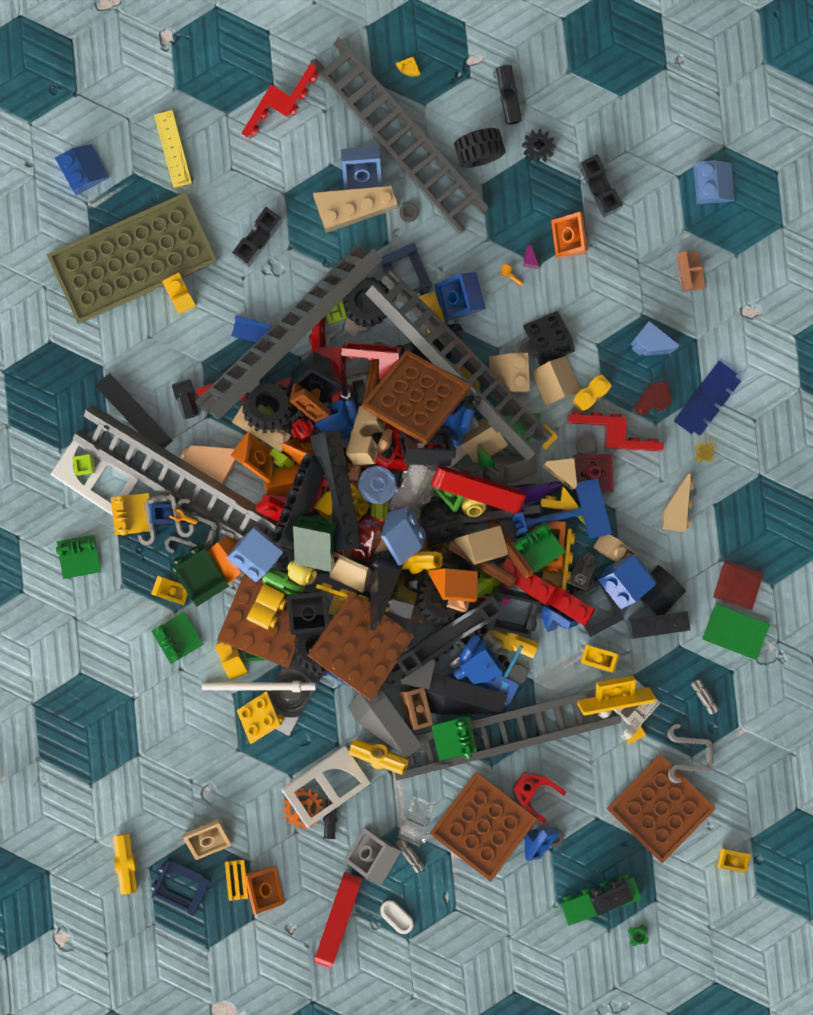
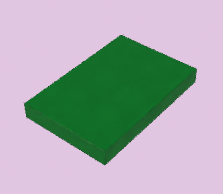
(735, 631)

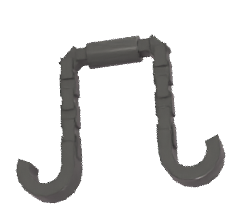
(211, 535)

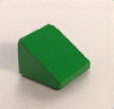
(484, 457)

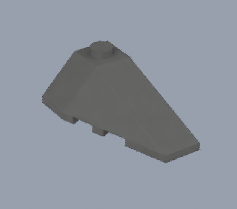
(385, 722)

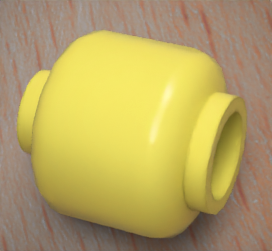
(472, 507)
(301, 574)

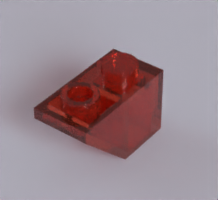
(653, 397)
(370, 535)

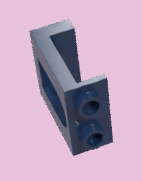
(411, 251)
(161, 892)

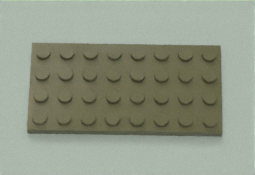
(131, 258)

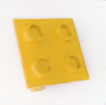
(129, 514)
(259, 717)

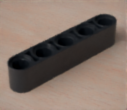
(132, 411)
(299, 500)

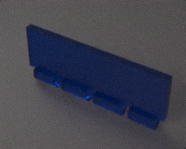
(703, 400)

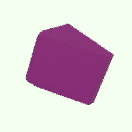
(530, 259)

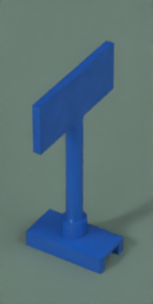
(591, 509)

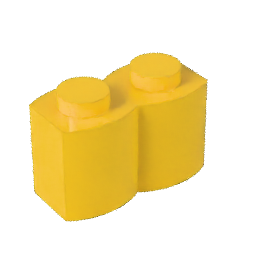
(595, 390)
(266, 607)

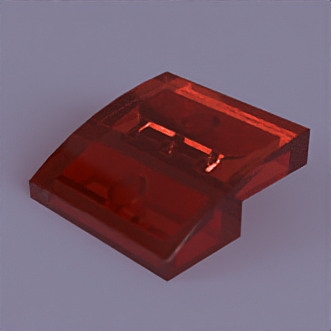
(738, 585)

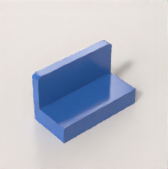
(249, 329)

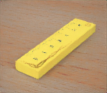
(173, 149)

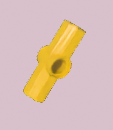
(422, 561)
(513, 641)
(387, 760)
(125, 863)

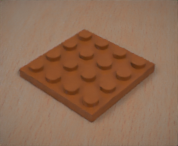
(416, 397)
(272, 644)
(357, 653)
(660, 811)
(483, 826)

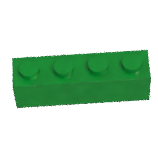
(580, 908)

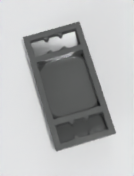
(291, 703)

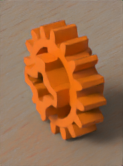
(309, 801)

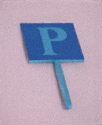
(505, 685)

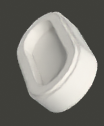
(396, 916)

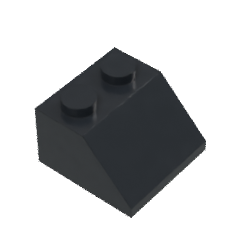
(317, 373)
(307, 612)

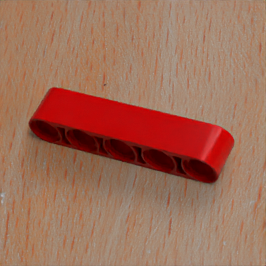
(478, 489)
(337, 920)

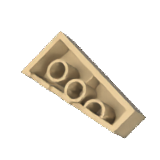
(352, 206)

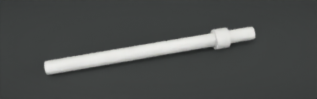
(295, 686)

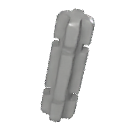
(704, 696)
(410, 855)

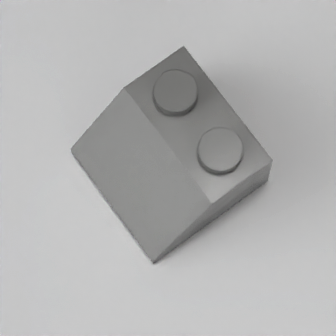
(372, 856)

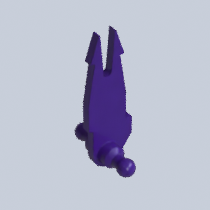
(539, 491)

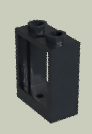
(429, 456)
(617, 617)
(514, 628)

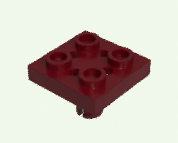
(603, 462)

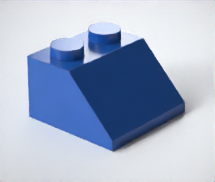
(82, 168)
(460, 296)
(627, 580)

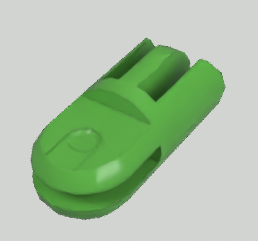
(282, 582)

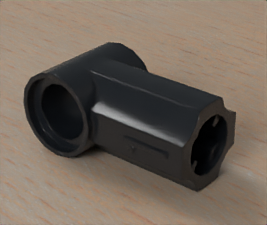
(185, 394)

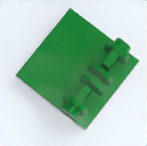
(539, 547)
(78, 556)
(177, 637)
(454, 738)

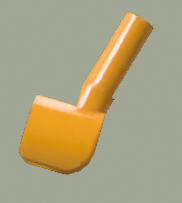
(506, 272)
(180, 516)

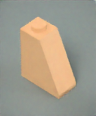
(210, 460)

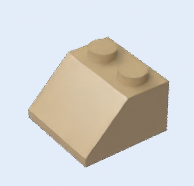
(512, 371)

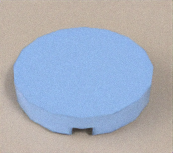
(377, 485)

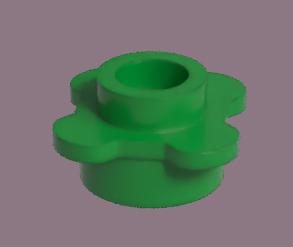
(643, 939)

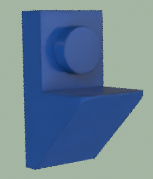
(160, 514)
(553, 617)
(538, 842)

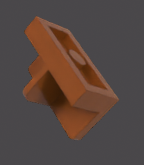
(309, 403)

